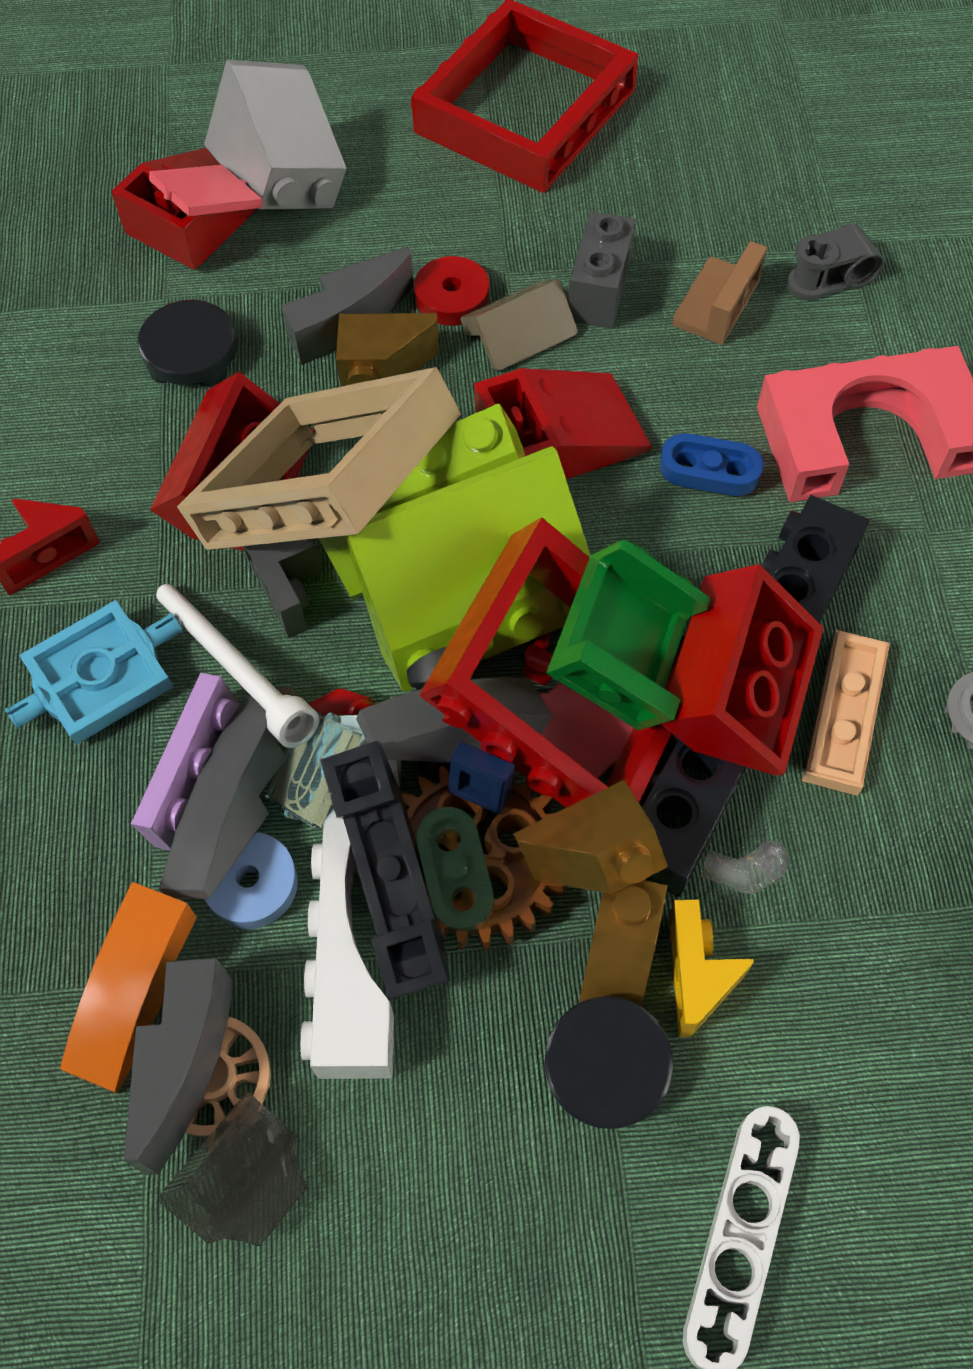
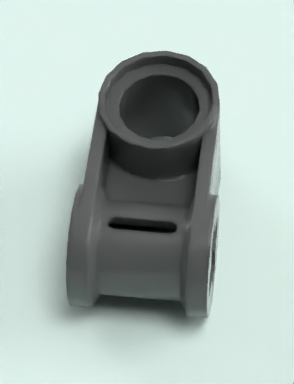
(834, 263)

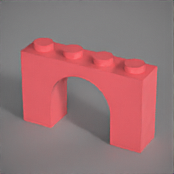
(922, 387)

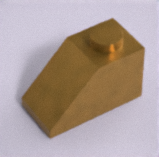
(384, 345)
(594, 843)
(624, 942)

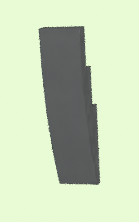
(224, 804)

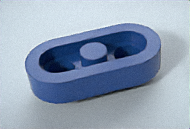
(710, 464)

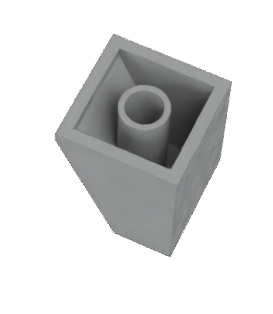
(276, 135)

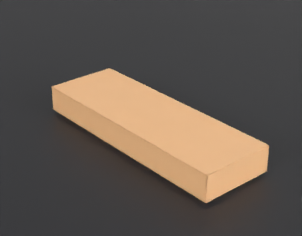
(846, 713)

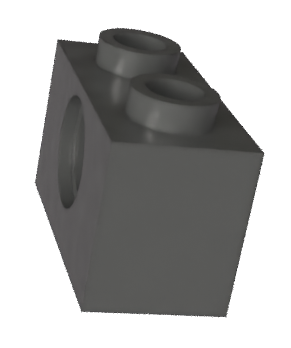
(601, 269)

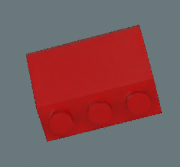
(220, 425)
(744, 671)

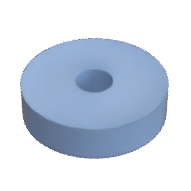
(265, 900)

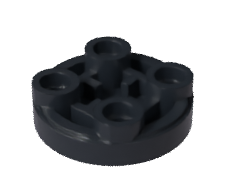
(187, 343)
(608, 1062)

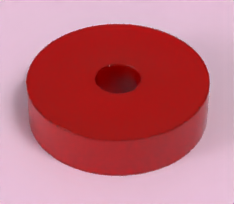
(446, 274)

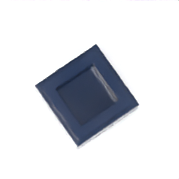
(480, 778)

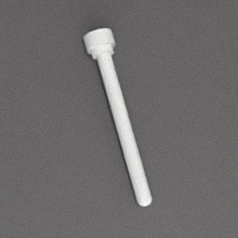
(287, 716)

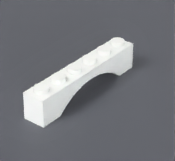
(350, 1013)

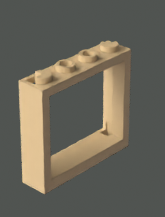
(248, 503)

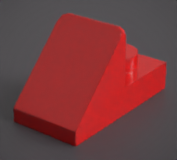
(51, 539)

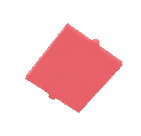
(205, 190)
(584, 730)

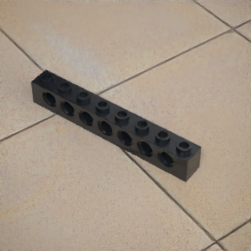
(831, 539)

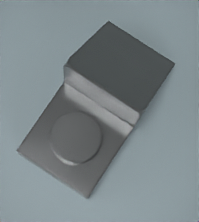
(280, 572)

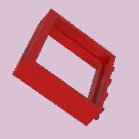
(499, 148)
(560, 567)

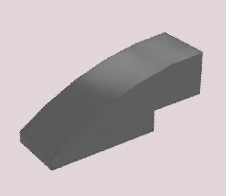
(362, 288)
(415, 729)
(175, 1060)

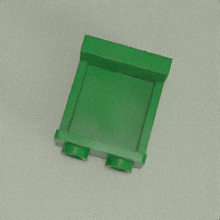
(626, 634)

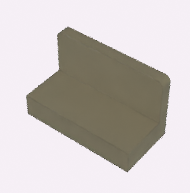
(522, 323)

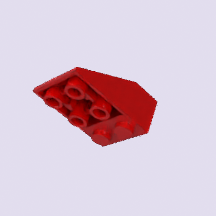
(162, 223)
(570, 410)

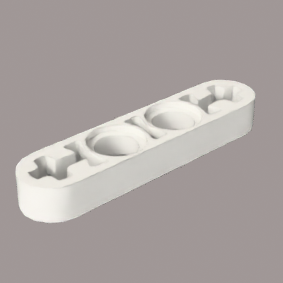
(751, 1239)

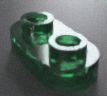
(455, 870)

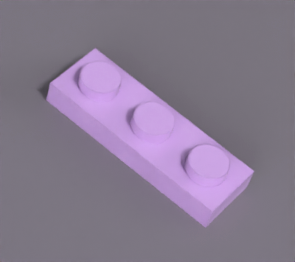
(187, 751)

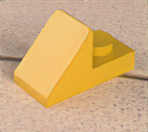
(698, 982)

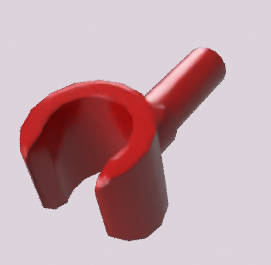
(538, 660)

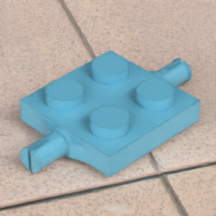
(95, 672)

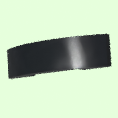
(389, 868)

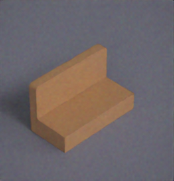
(720, 295)

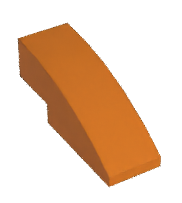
(125, 985)

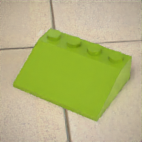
(434, 553)

